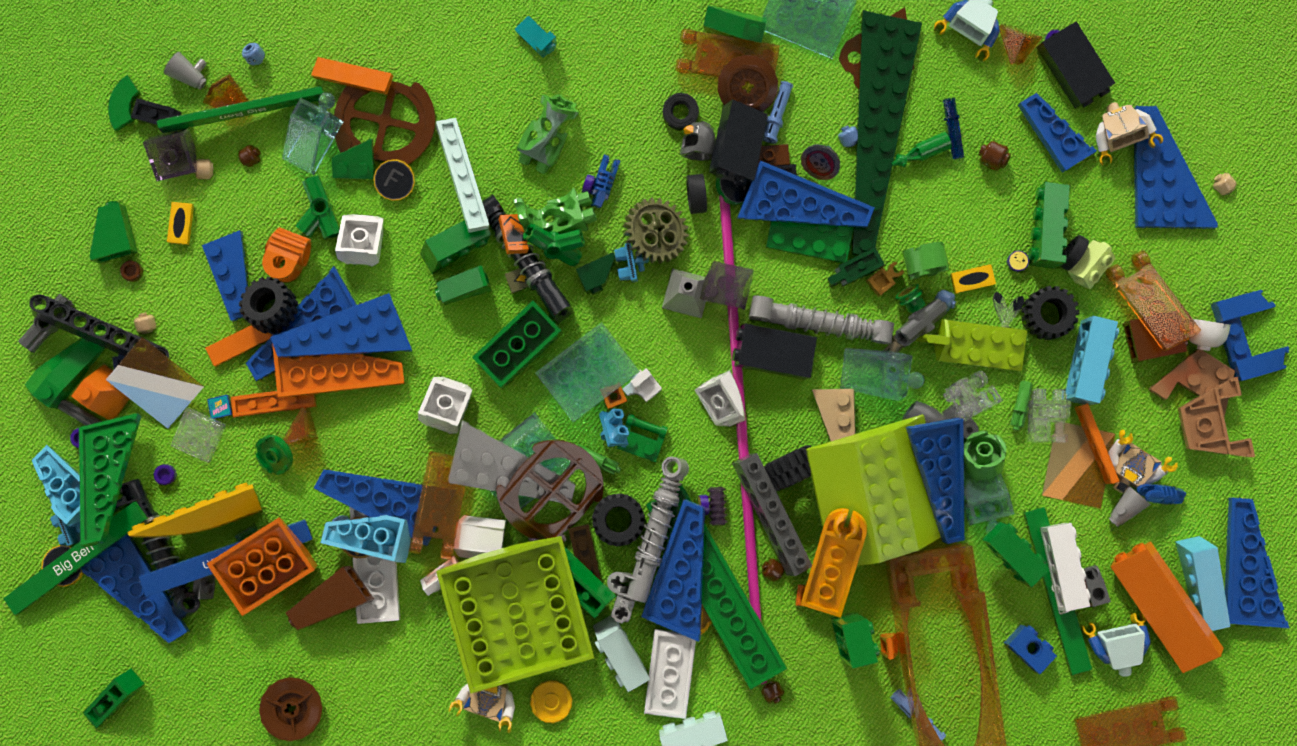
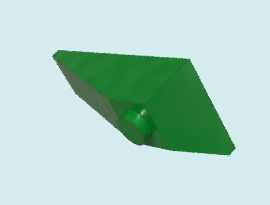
(63, 372)

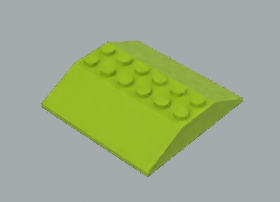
(880, 481)
(515, 613)

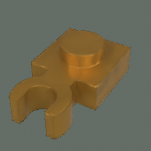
(882, 279)

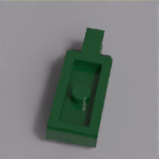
(857, 268)

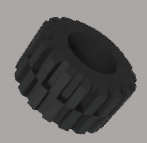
(1066, 310)
(278, 315)
(789, 468)
(618, 538)

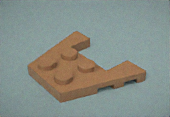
(1196, 374)
(1205, 424)

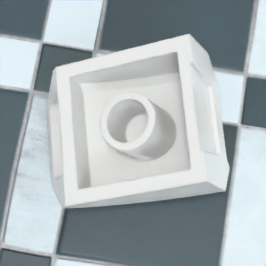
(360, 239)
(722, 400)
(445, 404)
(478, 535)

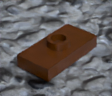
(775, 155)

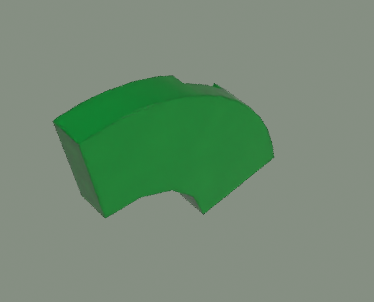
(121, 103)

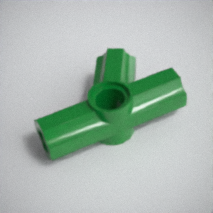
(312, 218)
(556, 245)

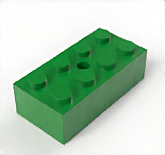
(529, 327)
(855, 640)

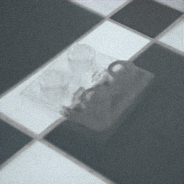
(198, 435)

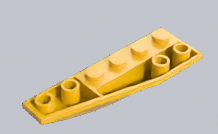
(204, 515)

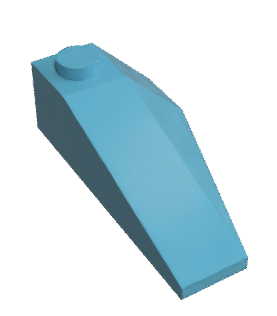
(374, 536)

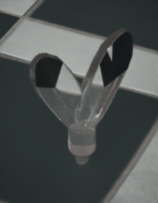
(1007, 314)

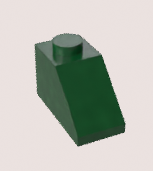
(596, 273)

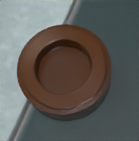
(131, 271)

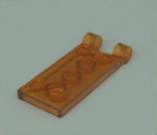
(721, 51)
(1154, 303)
(437, 506)
(1130, 725)

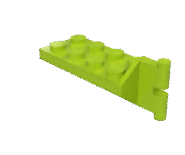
(978, 344)

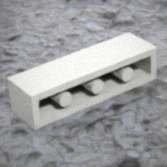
(1065, 567)

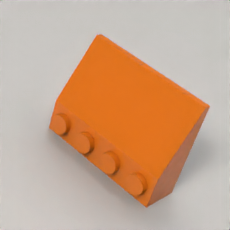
(262, 565)

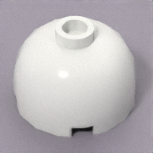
(1211, 334)

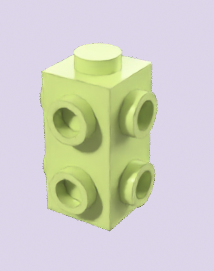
(1092, 264)

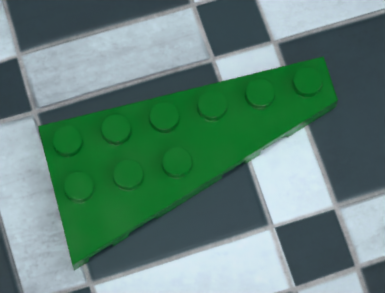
(102, 465)

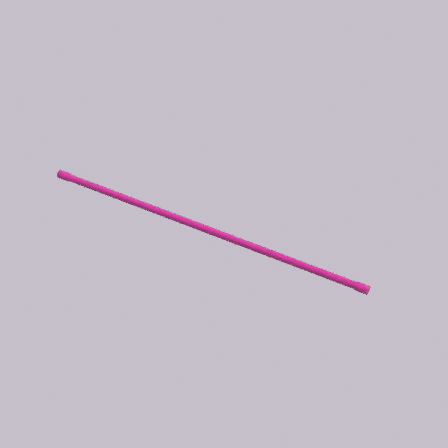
(742, 437)

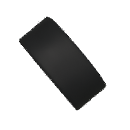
(696, 193)

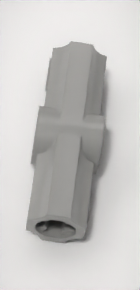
(622, 609)

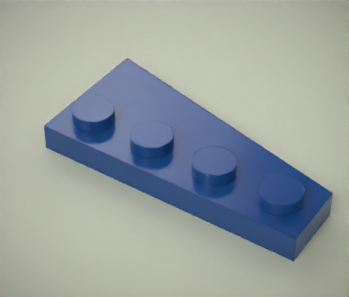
(1055, 134)
(229, 270)

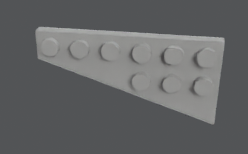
(488, 462)

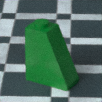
(112, 234)
(463, 286)

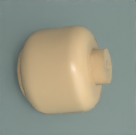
(204, 169)
(1224, 183)
(145, 323)

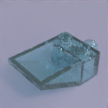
(310, 133)
(873, 373)
(983, 496)

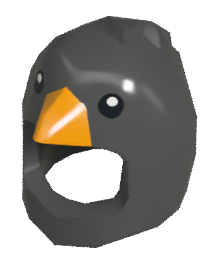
(698, 141)

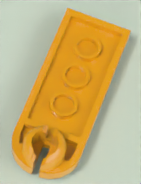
(835, 562)

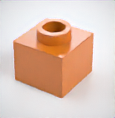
(620, 400)

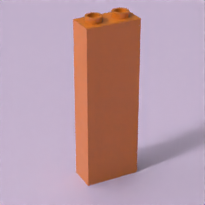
(1166, 607)

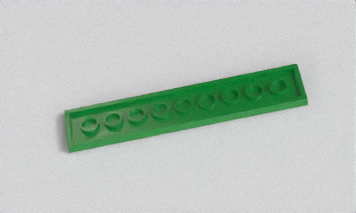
(732, 611)

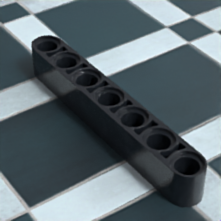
(88, 331)

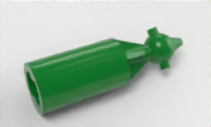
(925, 149)

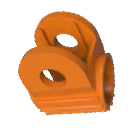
(286, 247)

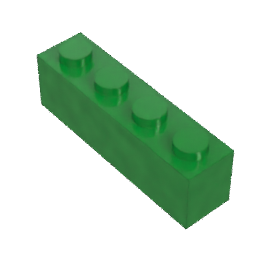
(591, 592)

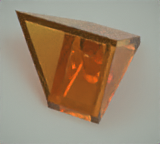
(1018, 43)
(225, 92)
(301, 429)

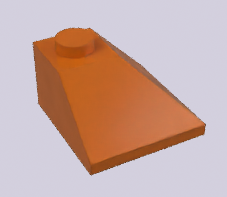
(100, 395)

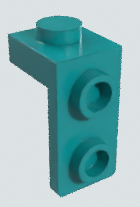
(536, 37)

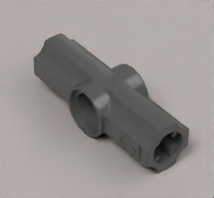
(921, 322)
(37, 333)

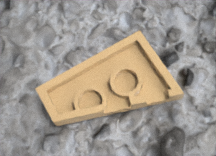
(837, 411)

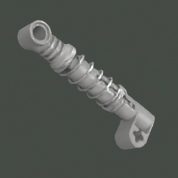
(791, 316)
(653, 540)

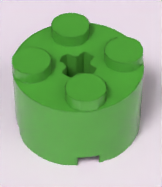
(926, 260)
(984, 455)

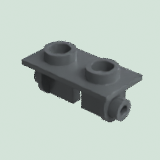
(204, 587)

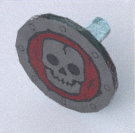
(820, 162)

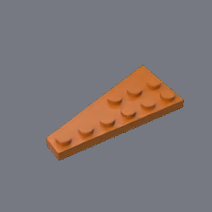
(333, 373)

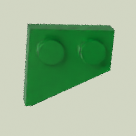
(355, 162)

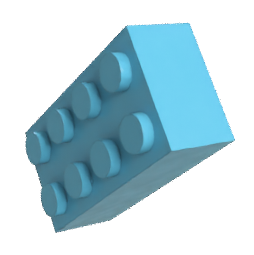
(1091, 360)

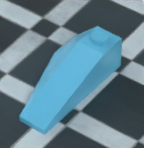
(60, 484)

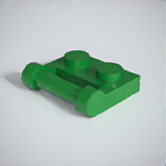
(642, 445)

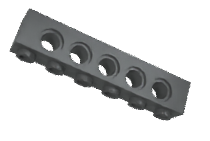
(772, 514)

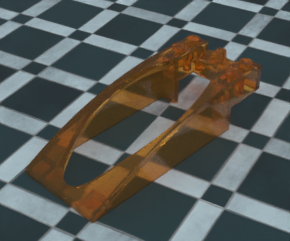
(961, 564)

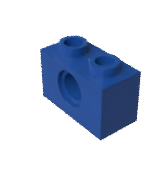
(1019, 642)

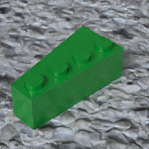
(1049, 226)

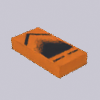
(513, 234)

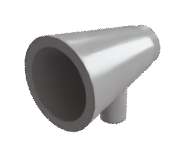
(185, 72)
(1128, 506)

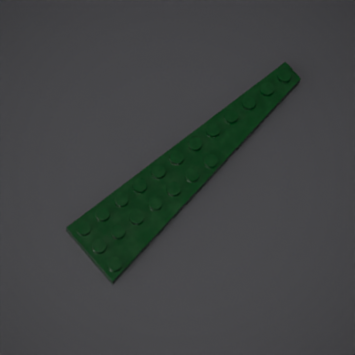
(884, 81)

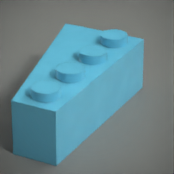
(1204, 580)

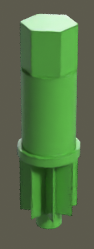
(1022, 401)
(603, 462)

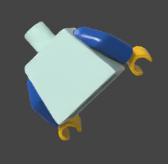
(975, 21)
(1121, 645)

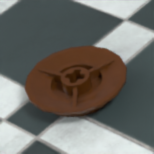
(750, 69)
(286, 724)

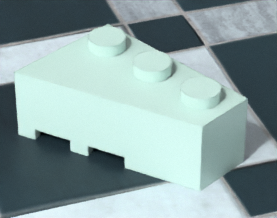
(620, 654)
(692, 732)

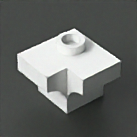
(643, 385)

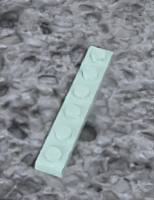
(462, 175)

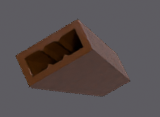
(333, 597)

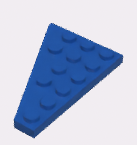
(1164, 184)

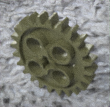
(655, 230)

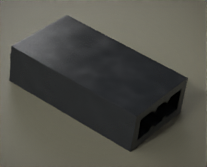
(1076, 65)
(738, 143)
(774, 351)

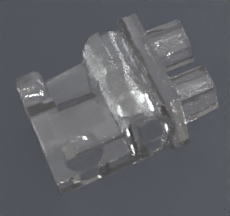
(966, 398)
(1043, 412)

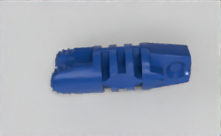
(604, 182)
(1161, 493)

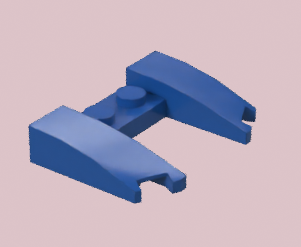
(1236, 345)

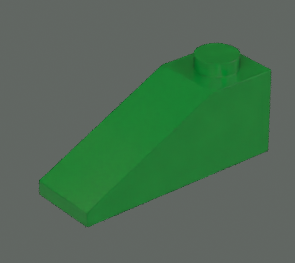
(735, 23)
(113, 697)

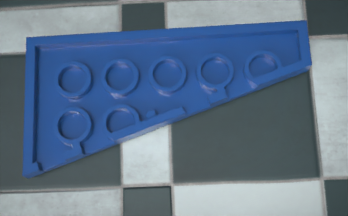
(792, 199)
(326, 299)
(356, 330)
(940, 459)
(373, 495)
(1249, 573)
(118, 574)
(677, 588)

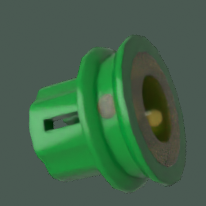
(911, 298)

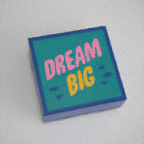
(220, 406)

